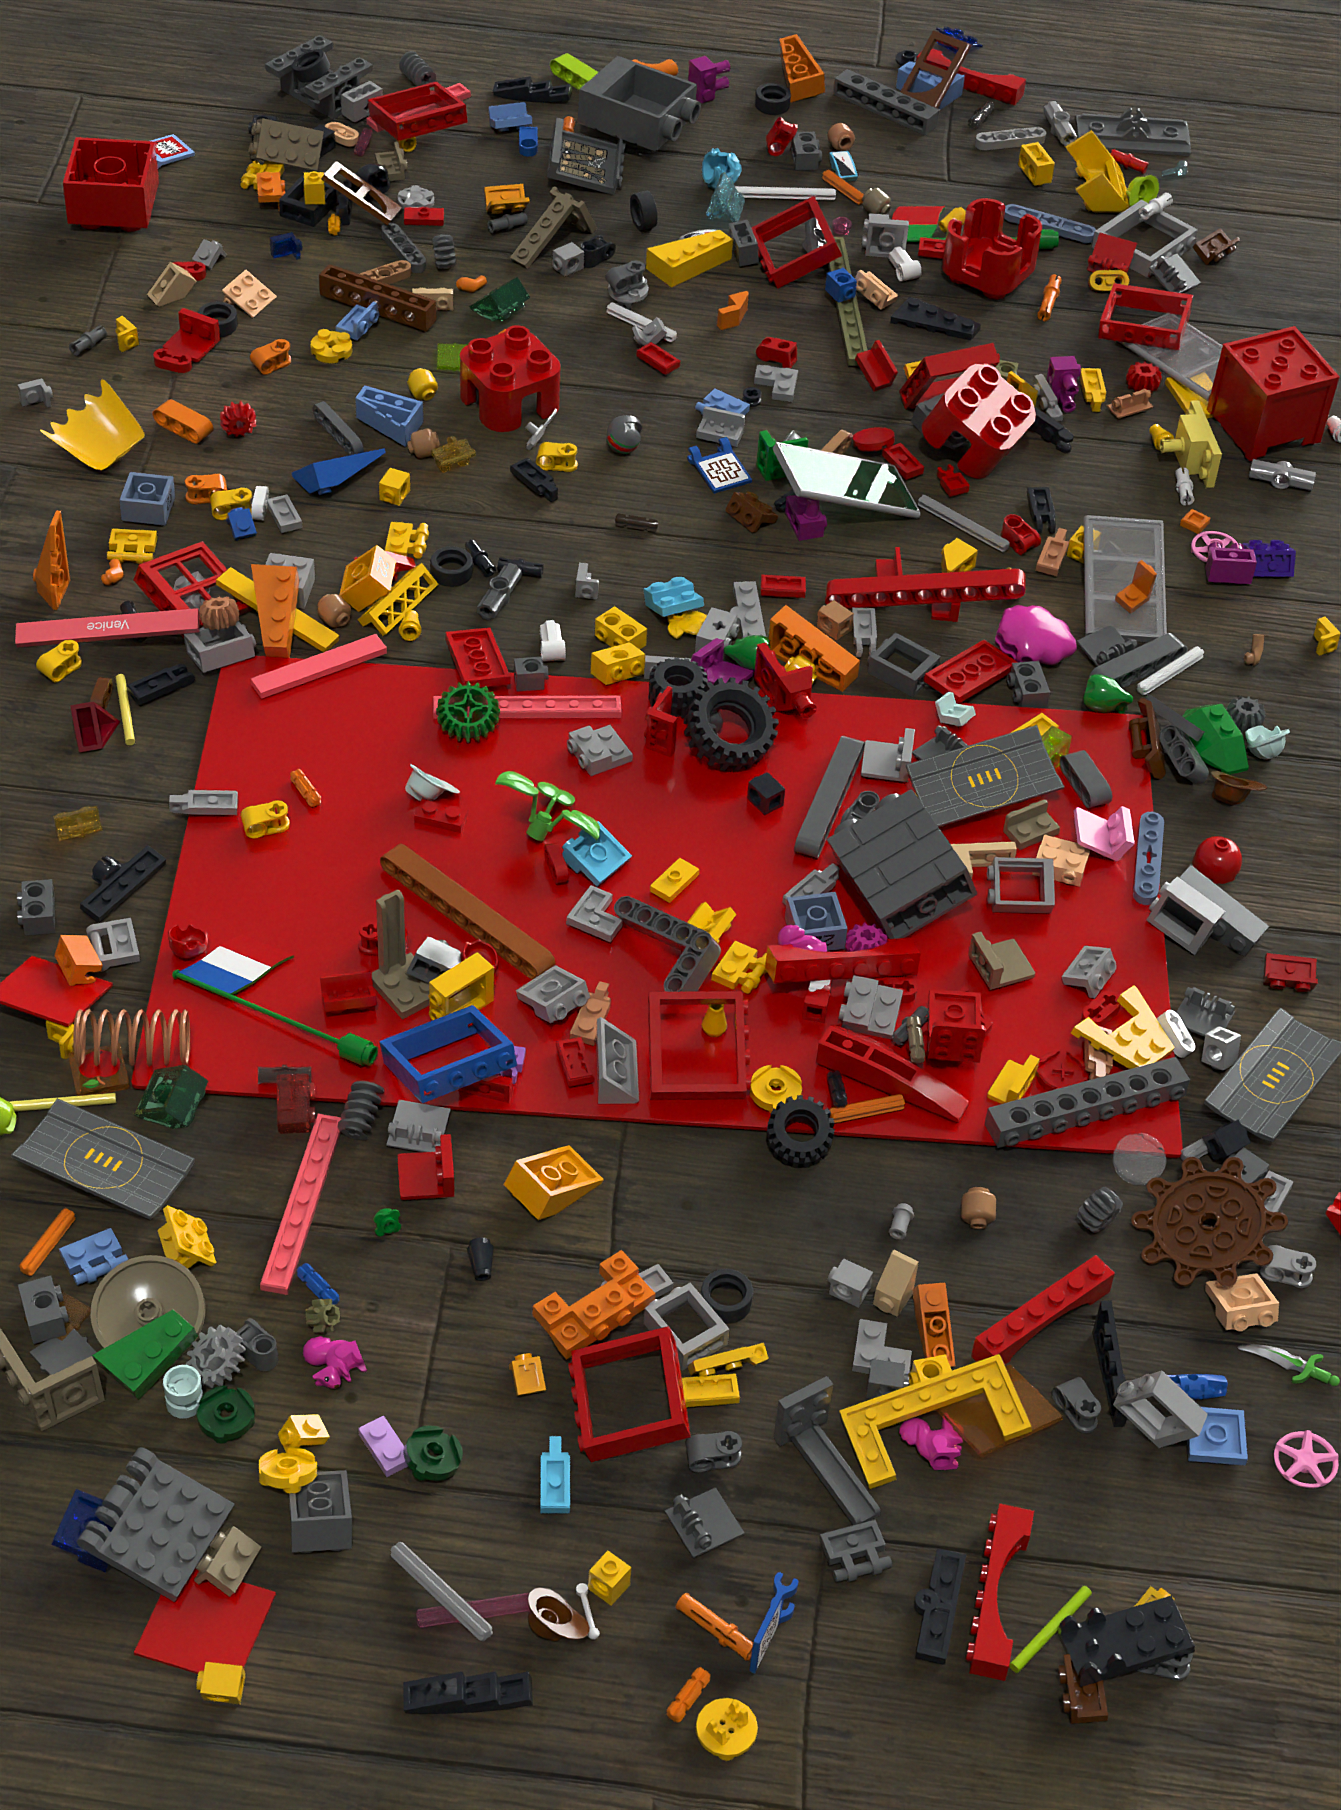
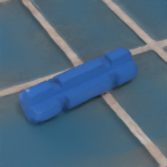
(317, 1283)

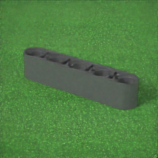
(1142, 660)

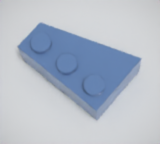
(927, 81)
(389, 413)

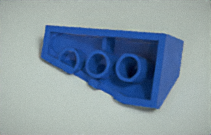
(326, 474)

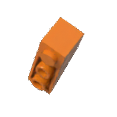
(934, 1320)

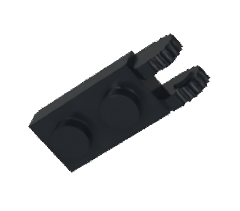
(1052, 431)
(1041, 508)
(160, 683)

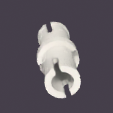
(1155, 206)
(1184, 486)

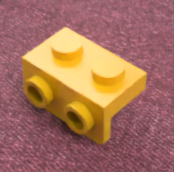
(712, 922)

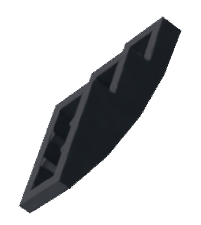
(525, 90)
(469, 1694)

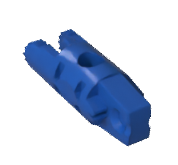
(1201, 1385)

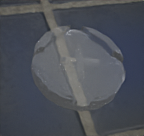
(1139, 1158)

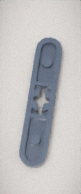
(1065, 227)
(1148, 874)

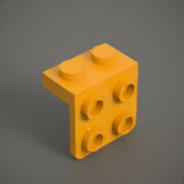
(505, 198)

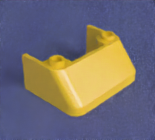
(1104, 182)

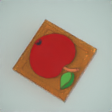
(100, 1079)

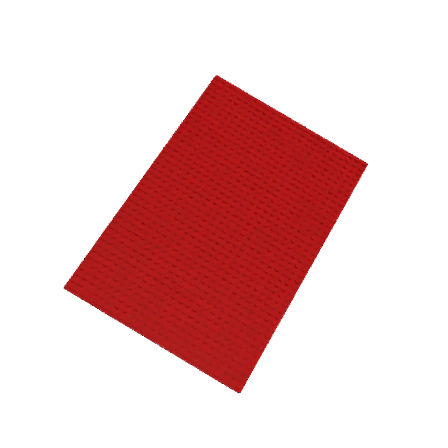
(324, 873)

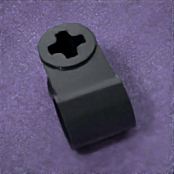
(596, 251)

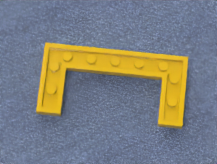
(984, 1376)

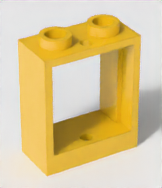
(471, 972)

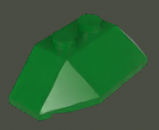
(1222, 742)

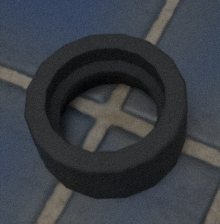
(311, 65)
(769, 106)
(643, 210)
(221, 310)
(451, 555)
(731, 1279)

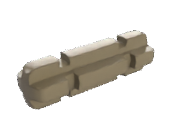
(915, 1039)

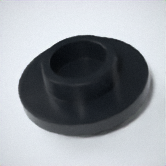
(905, 56)

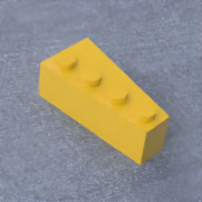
(688, 257)

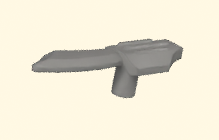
(537, 432)

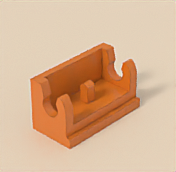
(77, 958)

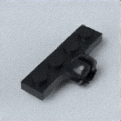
(120, 881)

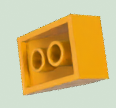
(551, 1181)

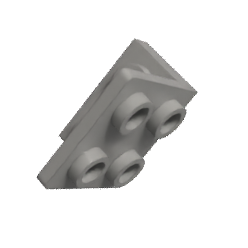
(888, 759)

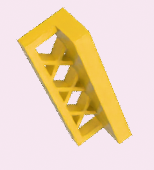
(398, 589)

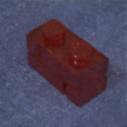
(294, 1103)

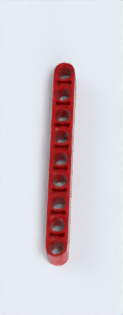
(927, 588)

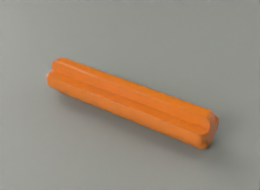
(842, 186)
(867, 1108)
(47, 1242)

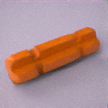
(305, 788)
(688, 1695)

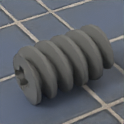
(416, 69)
(357, 1109)

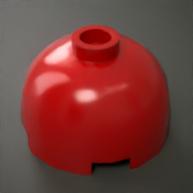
(1218, 859)

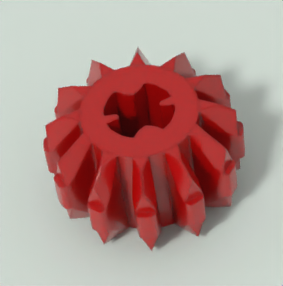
(1143, 377)
(238, 419)

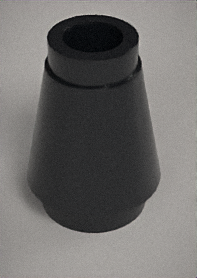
(481, 1256)

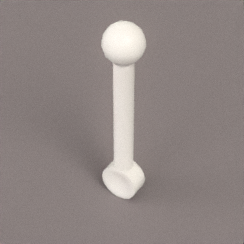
(582, 1590)

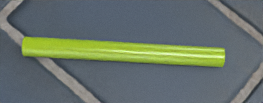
(1050, 1629)

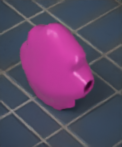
(1034, 635)

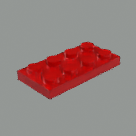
(477, 657)
(970, 671)

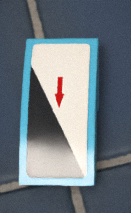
(843, 165)

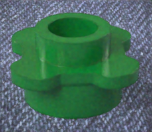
(387, 1221)

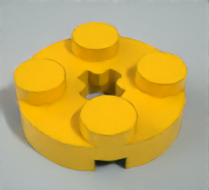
(340, 344)
(766, 1077)
(288, 1469)

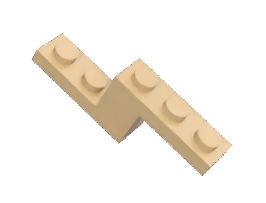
(983, 853)

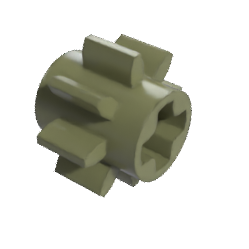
(322, 1315)

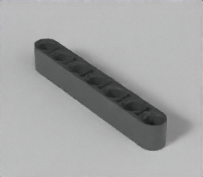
(829, 797)

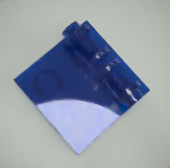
(957, 34)

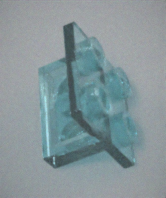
(725, 200)

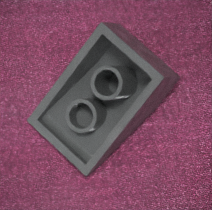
(321, 1514)

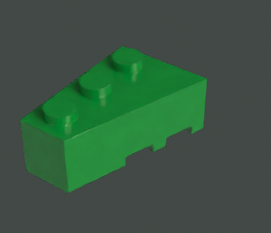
(147, 1352)

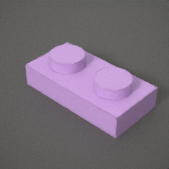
(384, 1445)

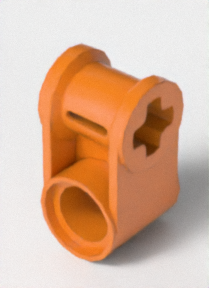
(270, 358)
(204, 487)

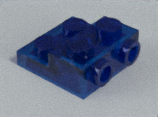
(76, 1518)

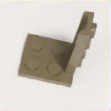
(560, 210)
(400, 990)
(58, 1394)

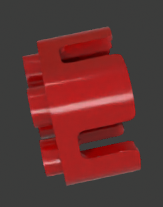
(987, 256)
(505, 372)
(985, 413)

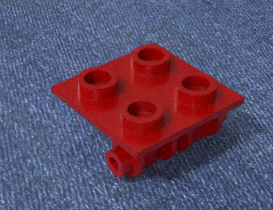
(1111, 254)

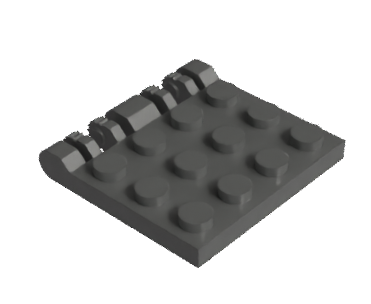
(156, 1526)

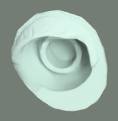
(1264, 742)

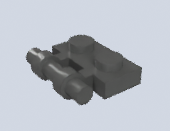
(852, 1543)

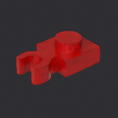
(952, 483)

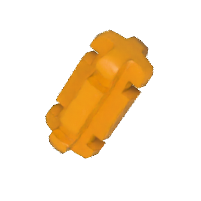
(334, 224)

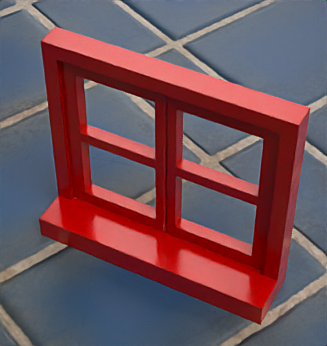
(163, 595)

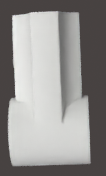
(905, 267)
(551, 642)

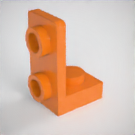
(1139, 590)

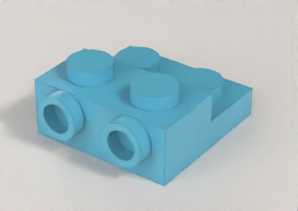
(672, 596)
(595, 858)

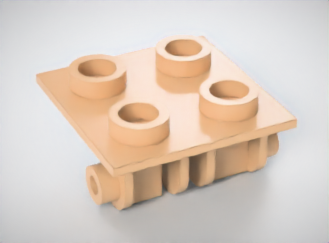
(248, 294)

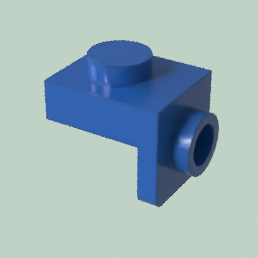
(241, 523)

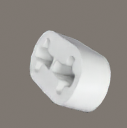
(259, 503)
(1177, 1033)

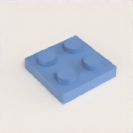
(1220, 1439)

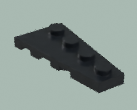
(935, 319)
(1109, 1358)

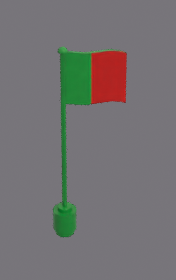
(924, 223)

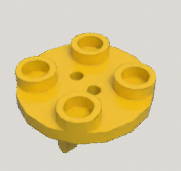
(717, 1738)

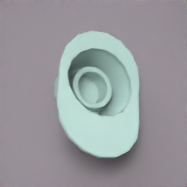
(426, 786)

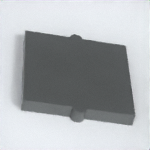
(58, 1355)

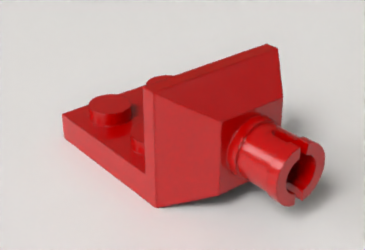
(784, 688)

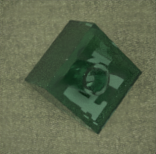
(501, 301)
(172, 1096)

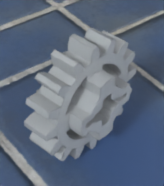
(216, 1355)

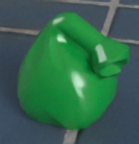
(745, 650)
(1105, 695)

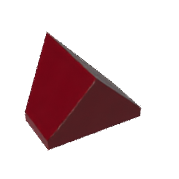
(92, 725)

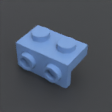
(508, 116)
(359, 320)

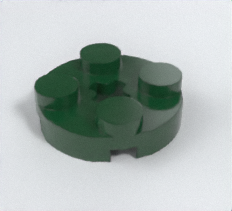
(225, 1428)
(427, 1466)

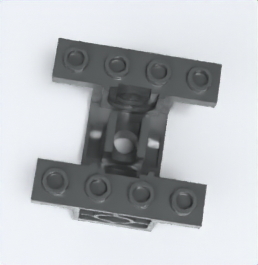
(326, 91)

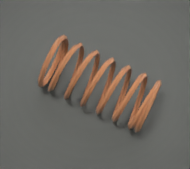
(79, 1036)

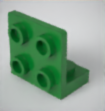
(766, 458)

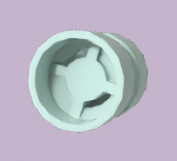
(182, 1391)

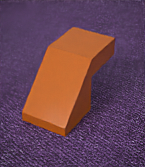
(733, 314)

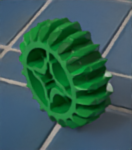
(482, 708)

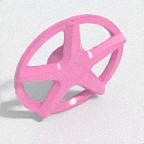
(1197, 550)
(1305, 1459)

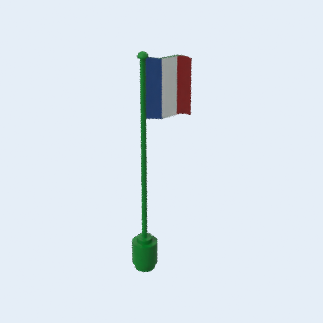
(241, 964)

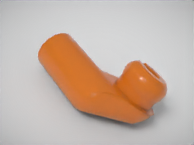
(471, 285)
(113, 574)

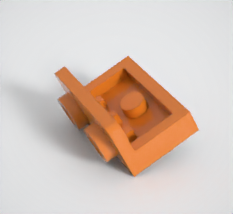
(270, 187)

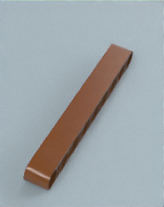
(467, 911)

